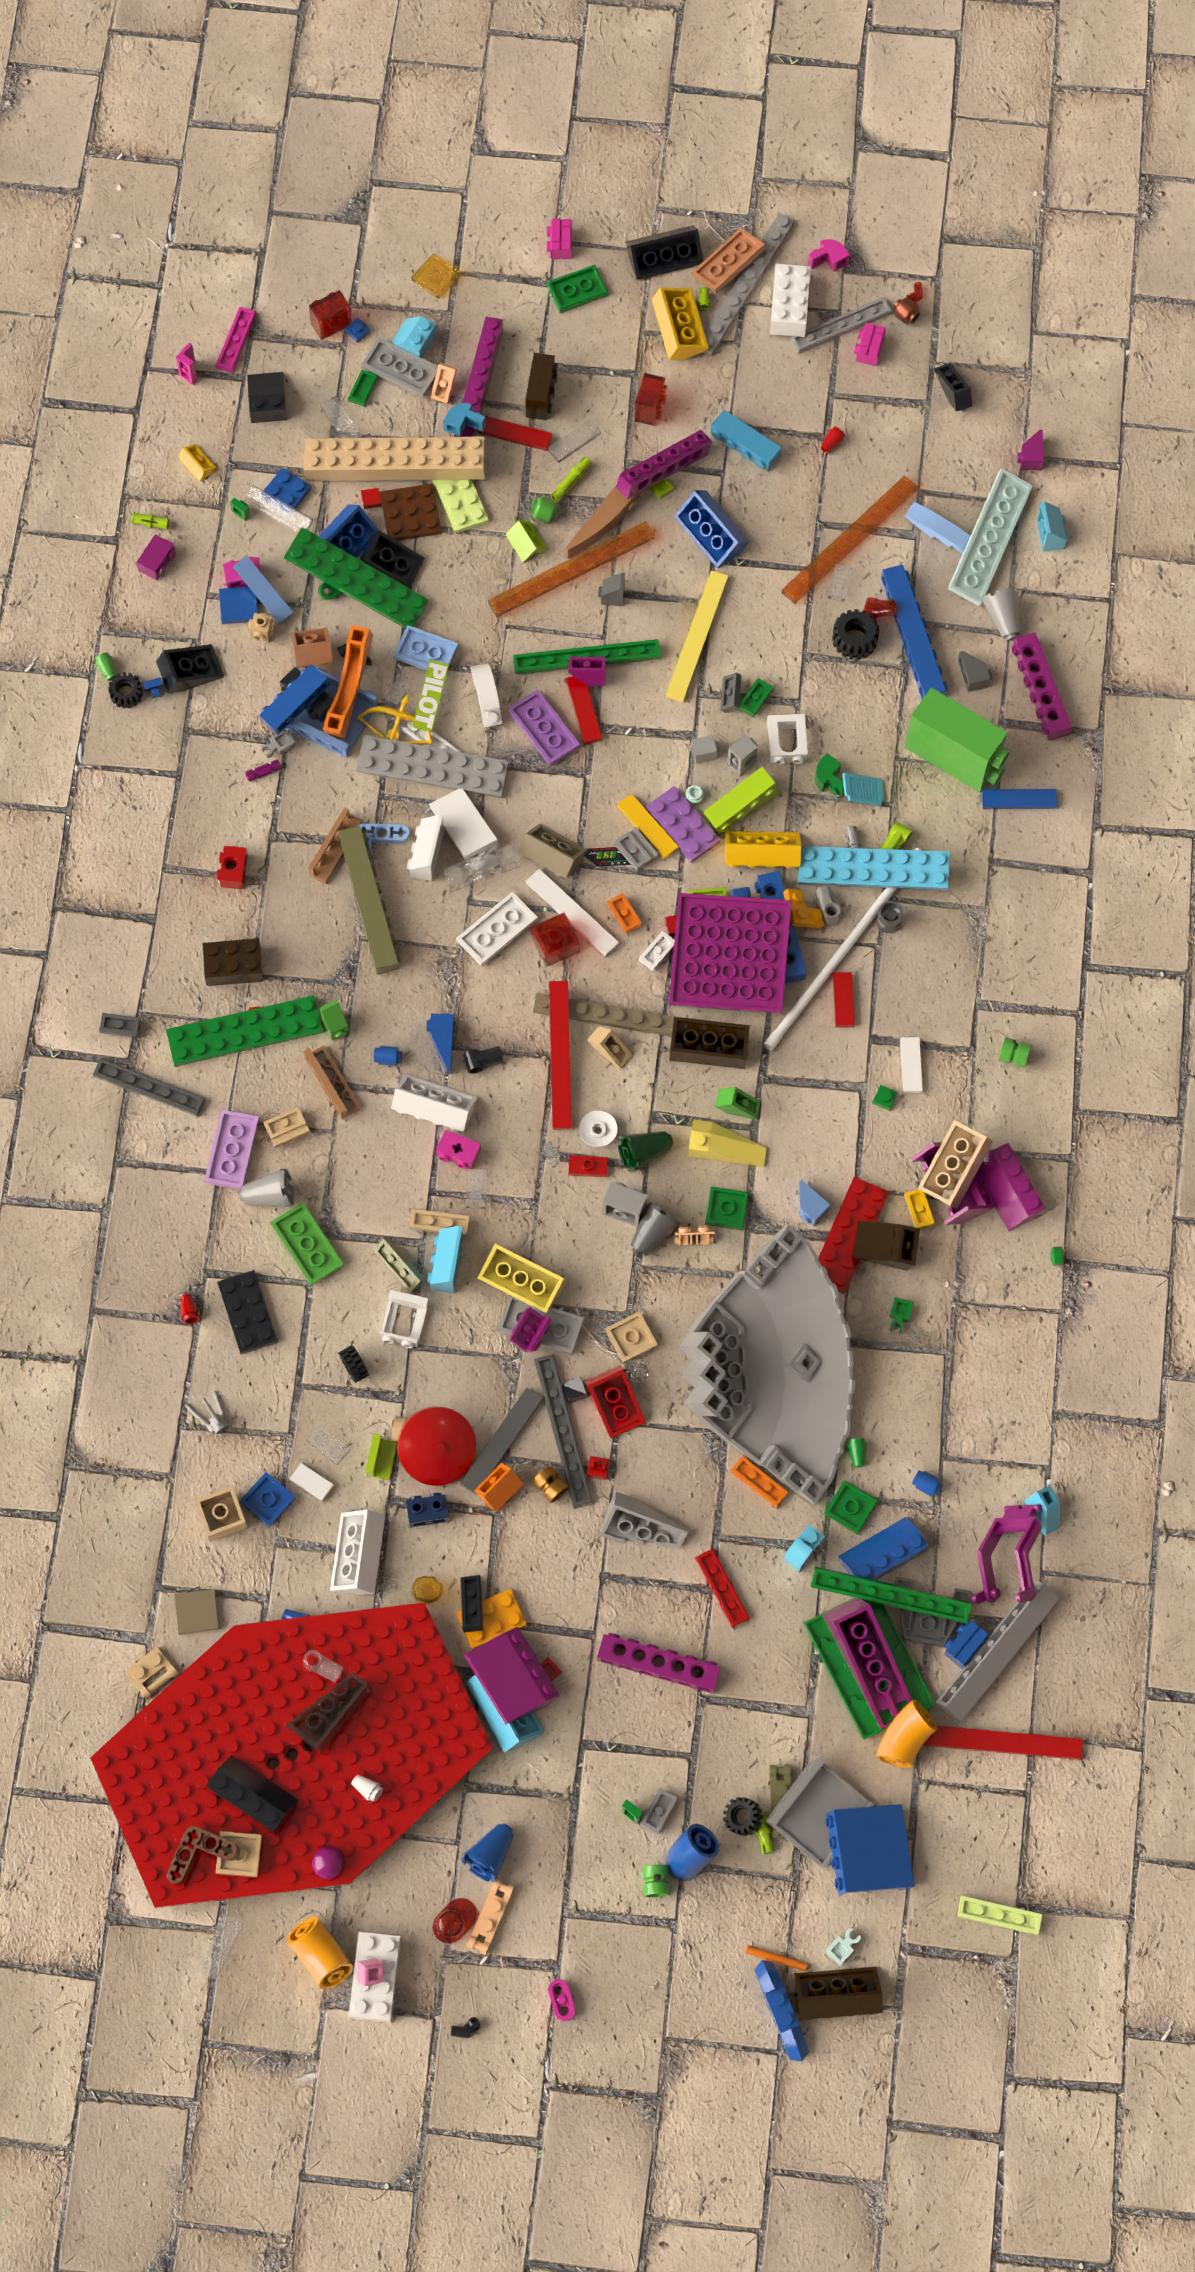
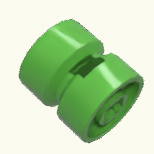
(1014, 1052)
(656, 1888)

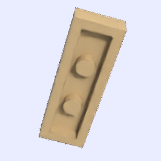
(434, 1221)

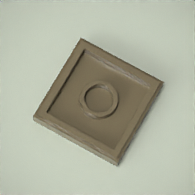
(196, 1611)

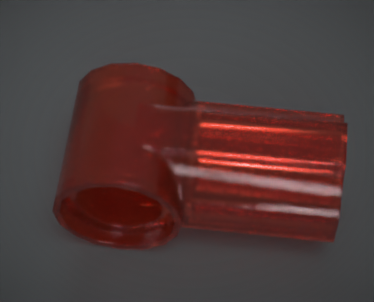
(880, 608)

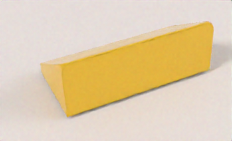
(197, 462)

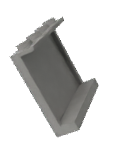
(804, 1807)

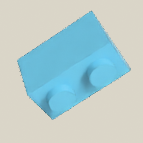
(416, 335)
(1051, 527)

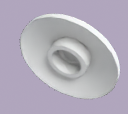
(598, 1120)

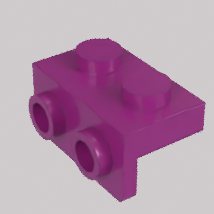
(530, 1330)

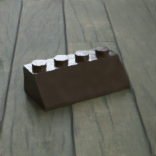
(709, 1042)
(838, 1993)

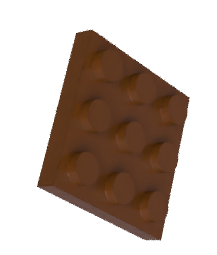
(410, 512)

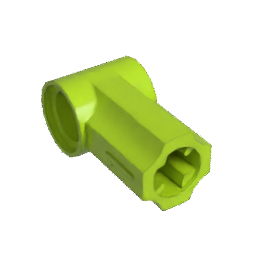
(897, 837)

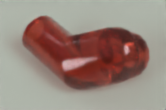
(918, 292)

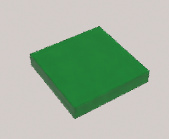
(726, 1208)
(850, 1507)

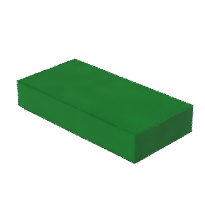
(363, 388)
(632, 1811)

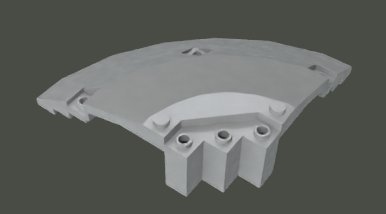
(752, 1370)

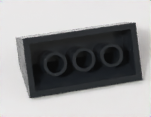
(665, 252)
(252, 1794)

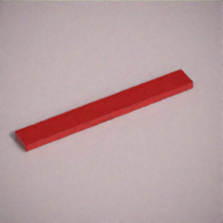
(560, 1055)
(1006, 1742)

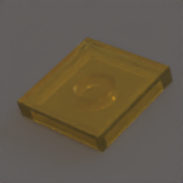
(435, 276)

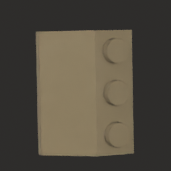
(551, 851)

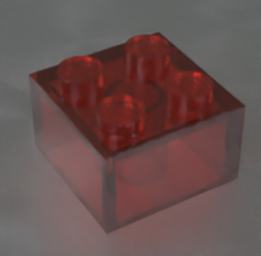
(330, 314)
(650, 399)
(555, 939)

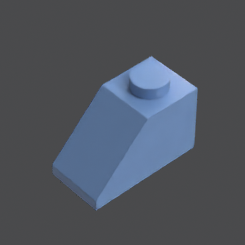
(811, 1204)

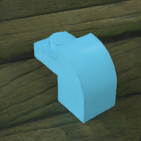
(803, 1547)

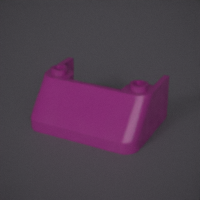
(976, 1199)

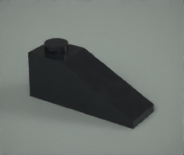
(954, 387)

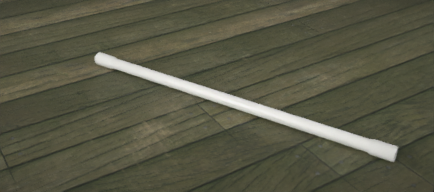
(777, 1035)

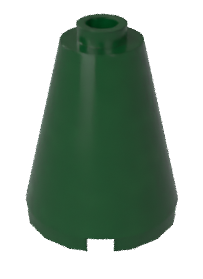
(642, 1148)

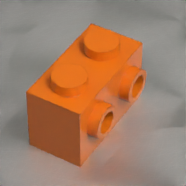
(498, 1487)

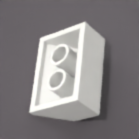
(426, 848)

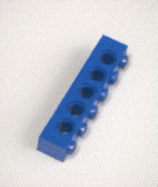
(773, 883)

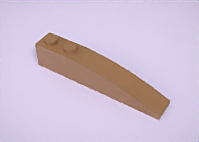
(602, 520)

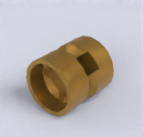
(557, 1487)

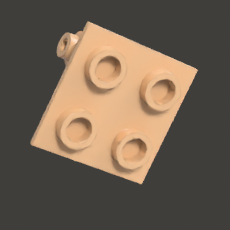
(702, 1230)

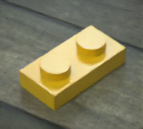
(919, 1209)

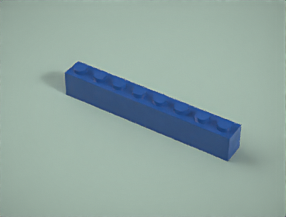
(912, 631)

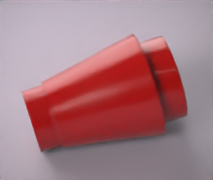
(832, 439)
(189, 1310)

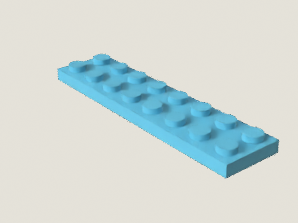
(874, 867)

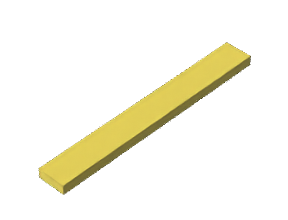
(697, 636)

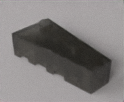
(327, 1716)

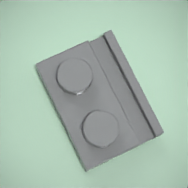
(636, 849)

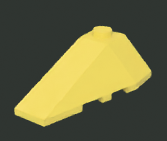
(718, 1143)

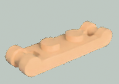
(490, 1916)

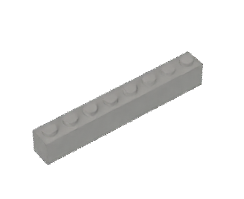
(996, 1653)

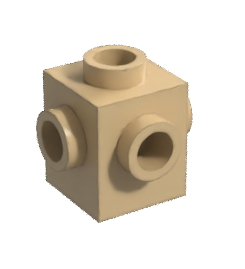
(261, 627)

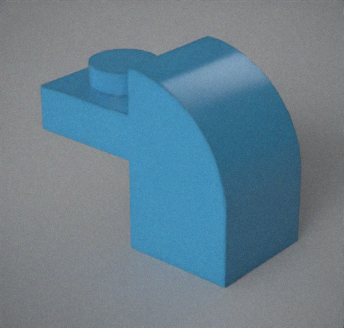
(460, 416)

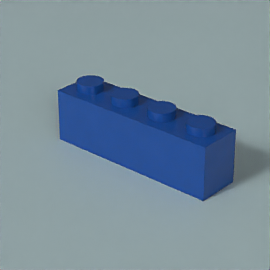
(294, 699)

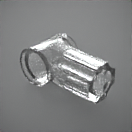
(324, 1667)

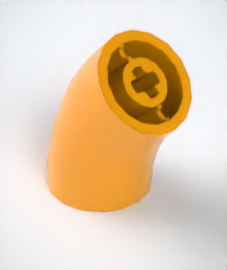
(906, 1736)
(319, 1953)

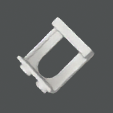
(781, 722)
(398, 1298)

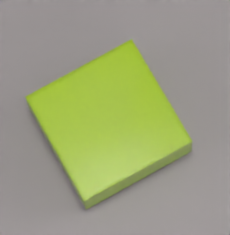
(662, 488)

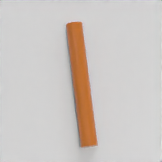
(776, 1958)

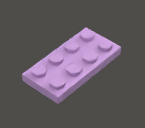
(231, 1149)

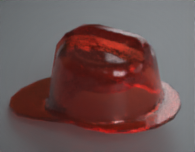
(454, 1920)

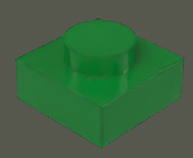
(240, 508)
(885, 1097)

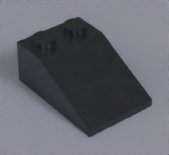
(266, 397)
(392, 558)
(188, 667)

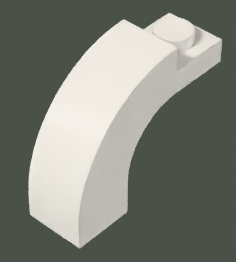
(487, 694)

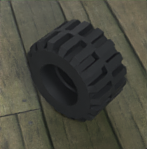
(855, 621)

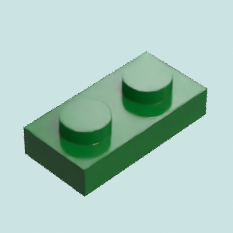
(755, 697)

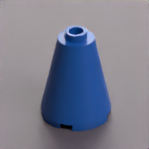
(489, 1853)

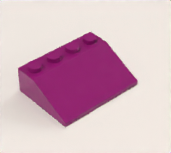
(512, 1675)

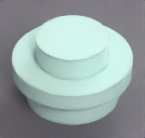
(694, 794)

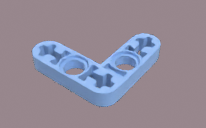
(388, 839)

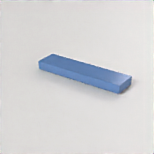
(262, 589)

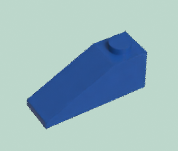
(441, 1033)

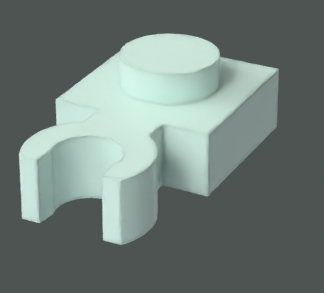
(841, 1949)

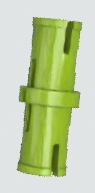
(162, 522)
(764, 1836)

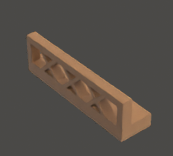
(331, 850)
(326, 1082)

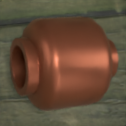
(906, 310)

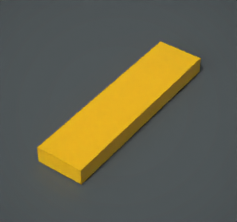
(647, 826)

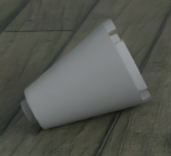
(1004, 611)
(269, 1190)

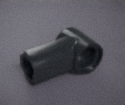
(478, 1060)

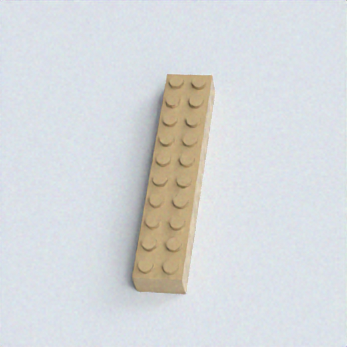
(395, 458)

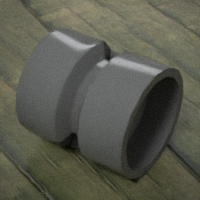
(890, 917)

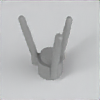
(217, 1422)

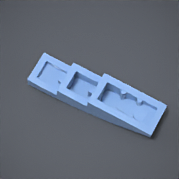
(938, 527)

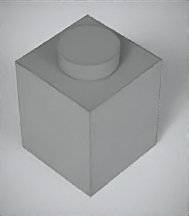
(704, 749)

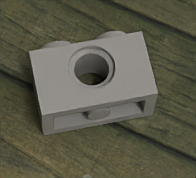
(742, 754)

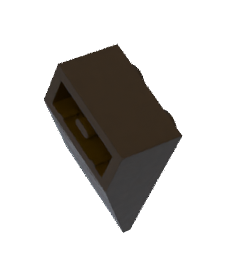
(886, 1244)

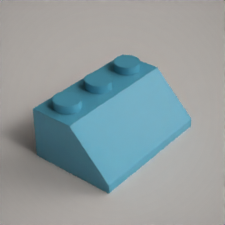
(446, 1259)

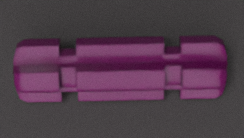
(263, 770)

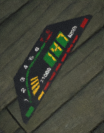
(606, 857)

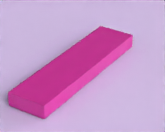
(236, 339)

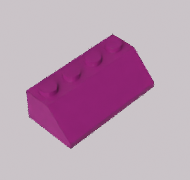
(1010, 1188)

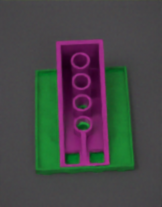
(867, 1663)

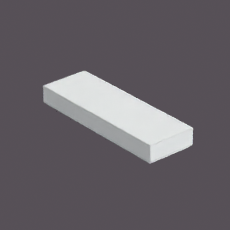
(911, 1064)

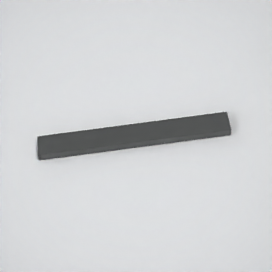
(563, 1431)

